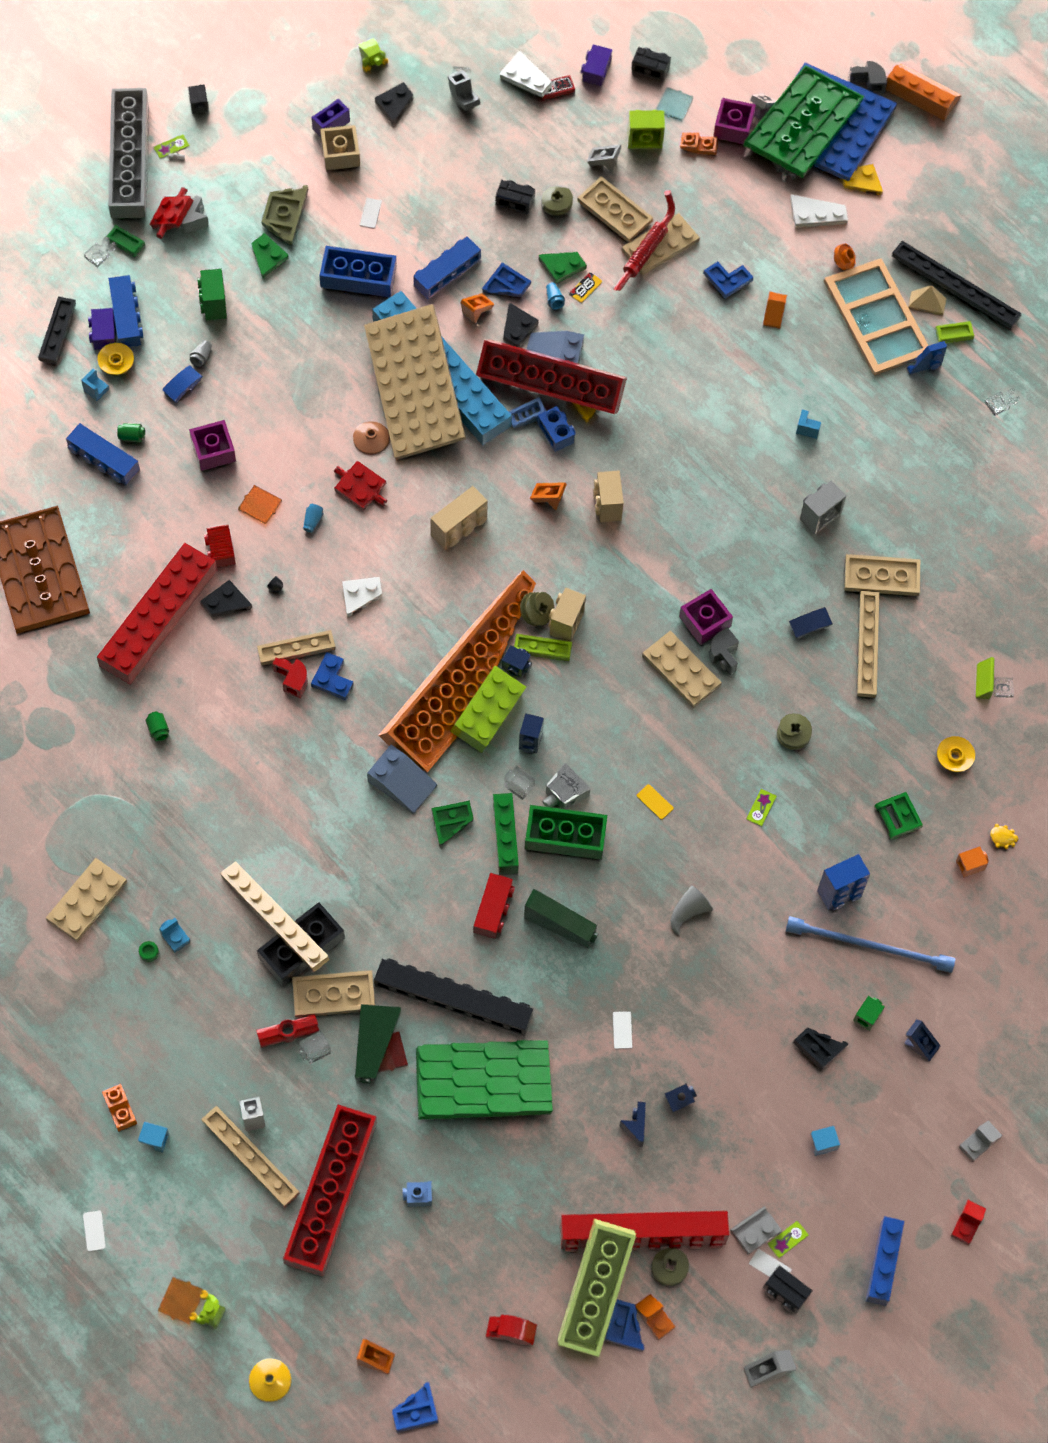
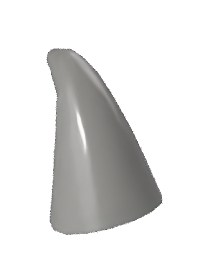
(690, 904)

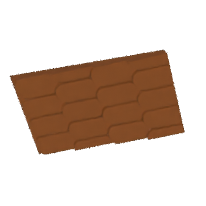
(39, 571)

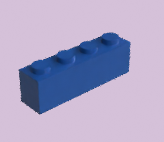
(446, 267)
(124, 310)
(102, 454)
(885, 1261)

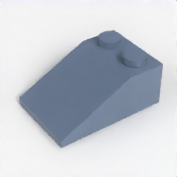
(558, 344)
(401, 779)

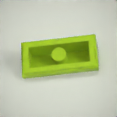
(985, 678)

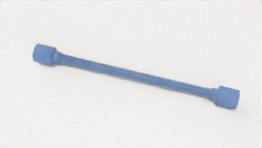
(943, 962)

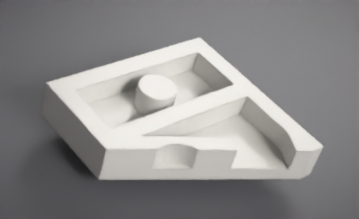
(360, 593)

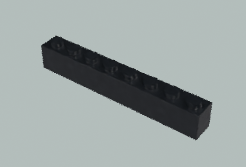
(453, 996)

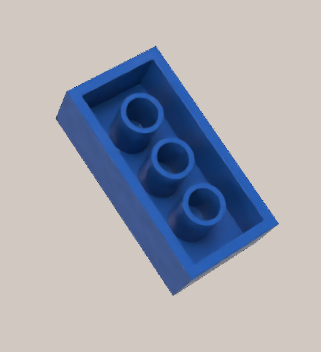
(358, 271)

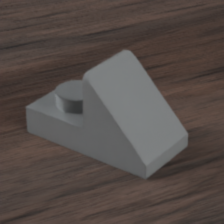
(763, 104)
(604, 155)
(195, 218)
(252, 1114)
(980, 1141)

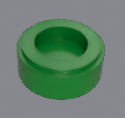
(148, 951)

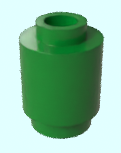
(131, 432)
(157, 726)

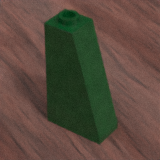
(559, 919)
(374, 1036)

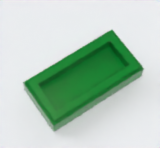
(126, 241)

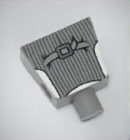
(565, 789)

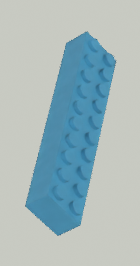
(477, 405)

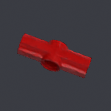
(275, 1035)

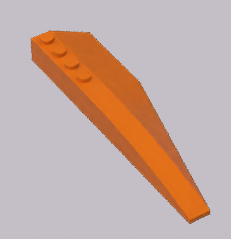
(425, 720)

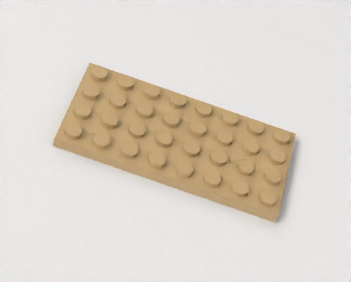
(414, 382)

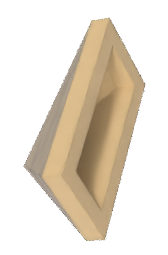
(927, 300)

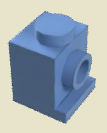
(421, 1200)

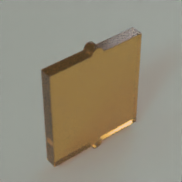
(260, 504)
(180, 1300)

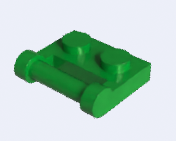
(904, 813)

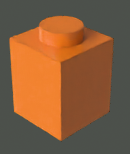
(972, 861)

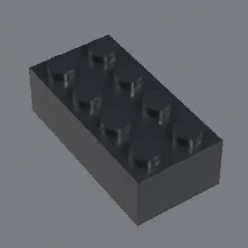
(283, 961)

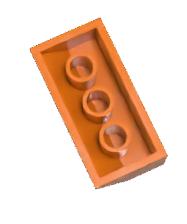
(921, 91)

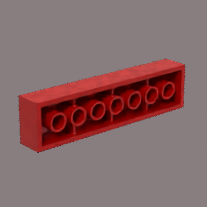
(551, 376)
(157, 613)
(330, 1190)
(652, 1229)

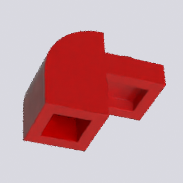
(295, 674)
(512, 1329)

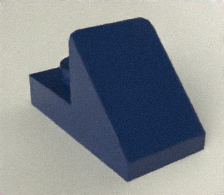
(922, 1040)
(636, 1128)

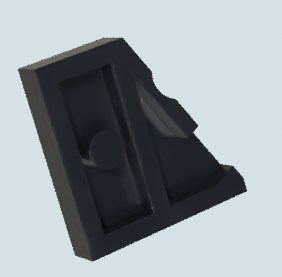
(225, 600)
(819, 1047)

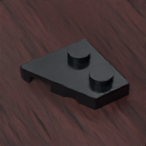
(394, 101)
(518, 325)

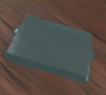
(674, 103)

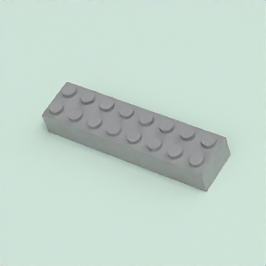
(128, 153)

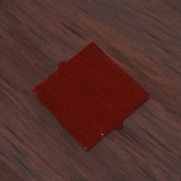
(395, 1054)

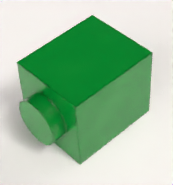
(869, 1013)

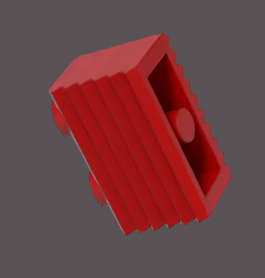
(220, 545)

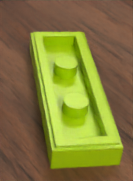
(544, 647)

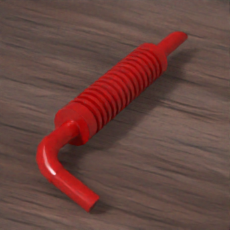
(647, 245)

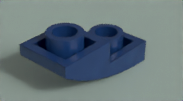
(811, 622)

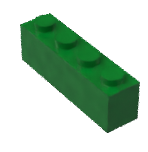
(505, 834)

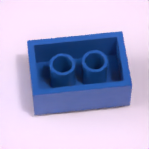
(843, 882)

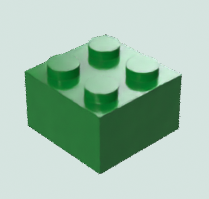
(212, 294)

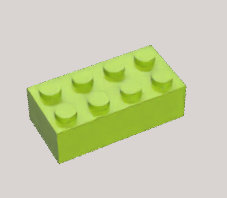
(488, 709)

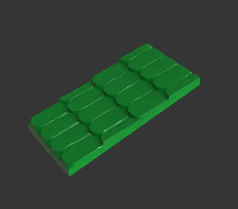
(803, 121)
(483, 1079)

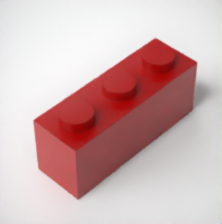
(493, 906)

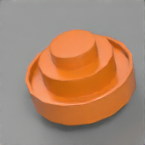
(844, 256)

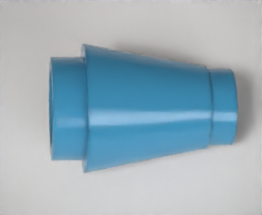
(554, 296)
(312, 517)

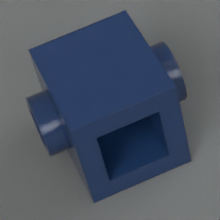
(516, 661)
(675, 1103)

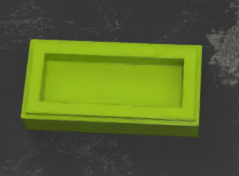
(955, 332)

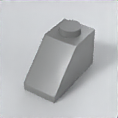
(770, 1367)

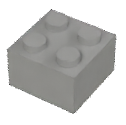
(822, 506)

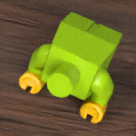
(371, 54)
(211, 1312)

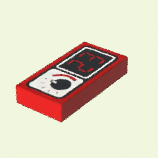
(560, 86)

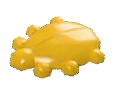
(1003, 837)

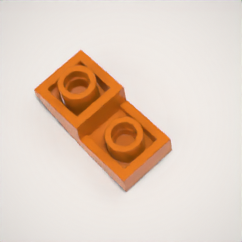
(701, 145)
(119, 1107)

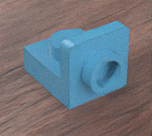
(174, 935)

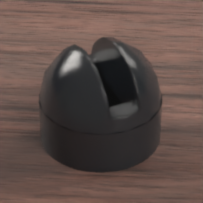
(275, 585)

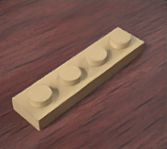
(296, 647)

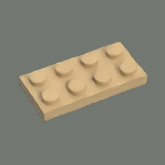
(615, 209)
(679, 238)
(882, 575)
(681, 669)
(86, 899)
(332, 993)

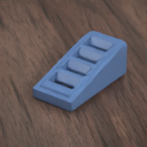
(536, 403)

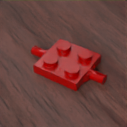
(171, 212)
(360, 485)

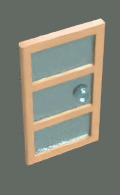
(877, 316)

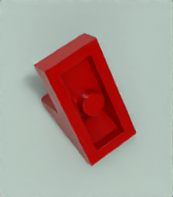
(968, 1222)

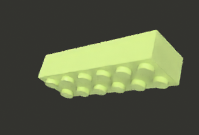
(596, 1287)

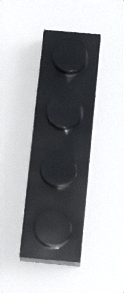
(57, 330)

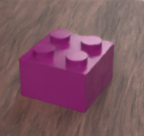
(734, 120)
(212, 445)
(705, 616)

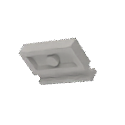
(756, 1230)

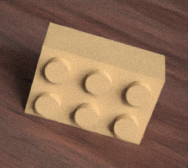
(459, 518)

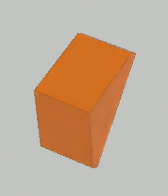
(375, 1357)

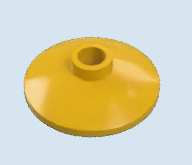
(112, 353)
(956, 746)
(272, 1390)

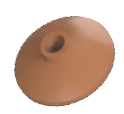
(371, 444)

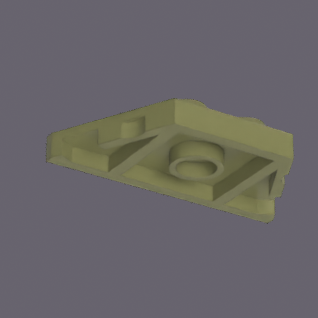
(284, 212)

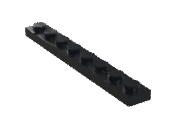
(956, 284)

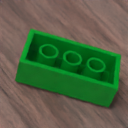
(565, 832)

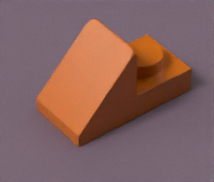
(475, 305)
(774, 310)
(548, 493)
(654, 1316)

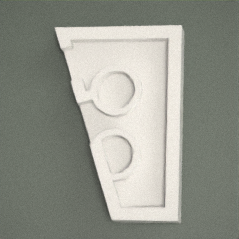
(526, 75)
(814, 212)

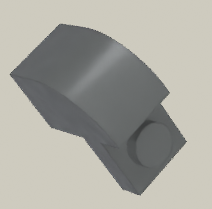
(872, 74)
(462, 91)
(721, 648)

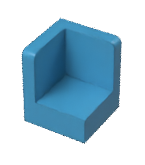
(93, 385)
(808, 427)
(154, 1136)
(825, 1140)

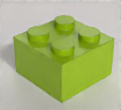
(645, 129)

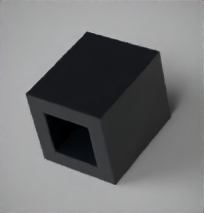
(198, 99)

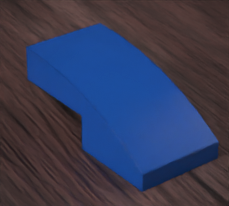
(184, 380)

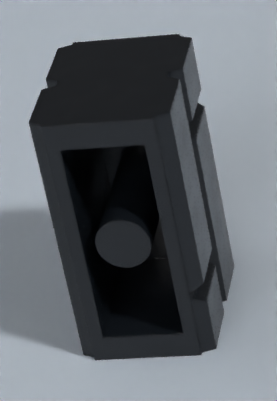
(651, 63)
(515, 196)
(787, 1289)

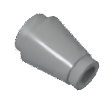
(200, 355)

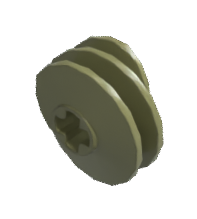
(557, 200)
(536, 608)
(790, 739)
(673, 1257)

